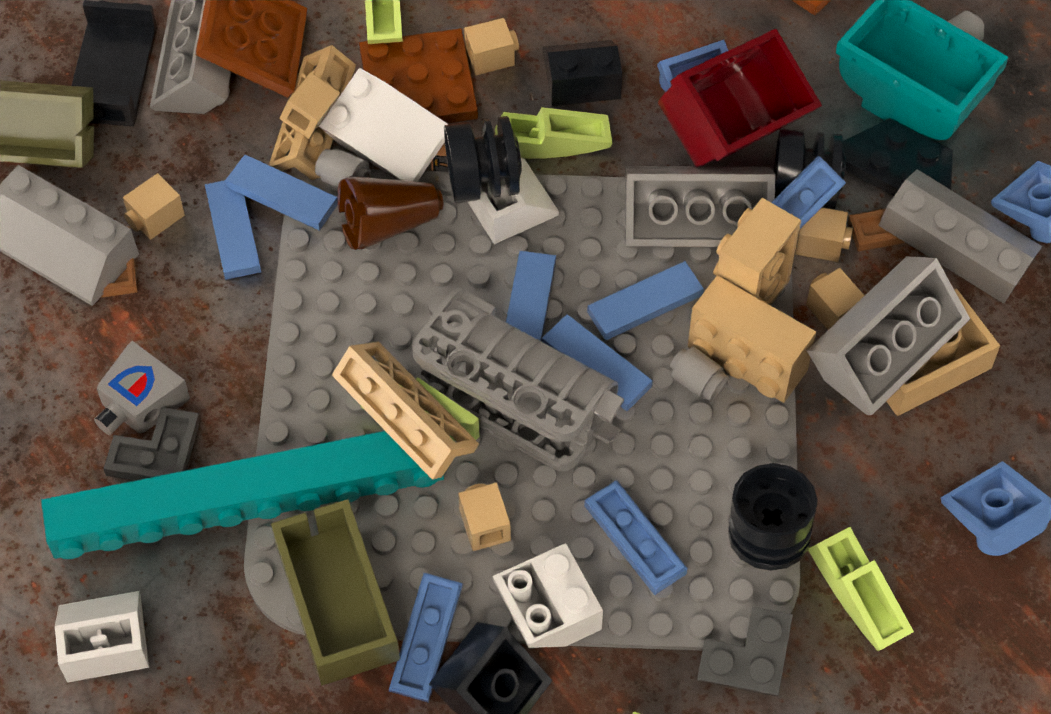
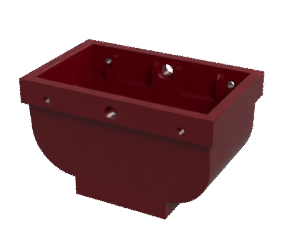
(737, 98)

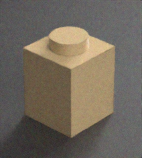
(490, 46)
(309, 105)
(153, 207)
(824, 235)
(832, 296)
(484, 516)

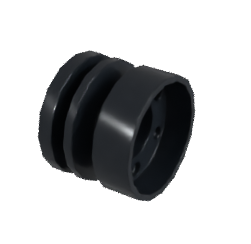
(794, 157)
(482, 159)
(772, 516)

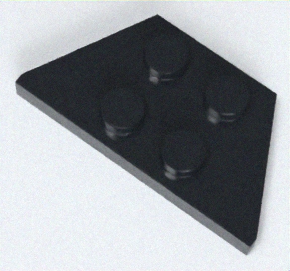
(892, 152)

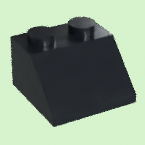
(583, 72)
(490, 674)

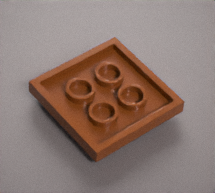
(254, 40)
(427, 70)

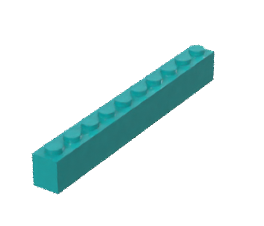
(228, 494)

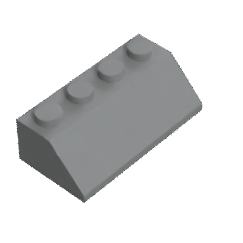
(183, 79)
(690, 203)
(959, 235)
(61, 236)
(889, 333)

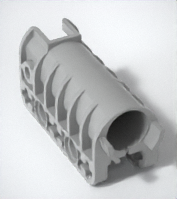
(517, 378)

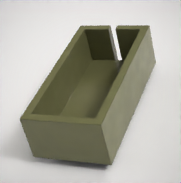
(46, 124)
(335, 593)

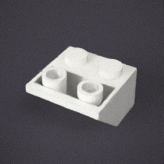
(513, 214)
(550, 599)
(101, 637)

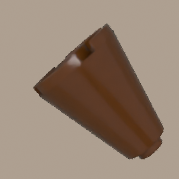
(384, 208)

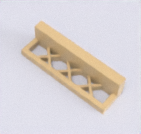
(304, 152)
(401, 408)

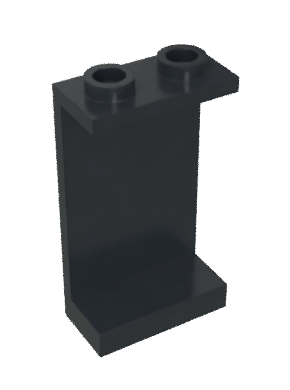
(115, 58)

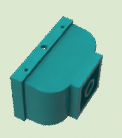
(917, 67)

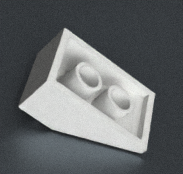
(384, 127)

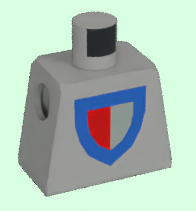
(137, 390)

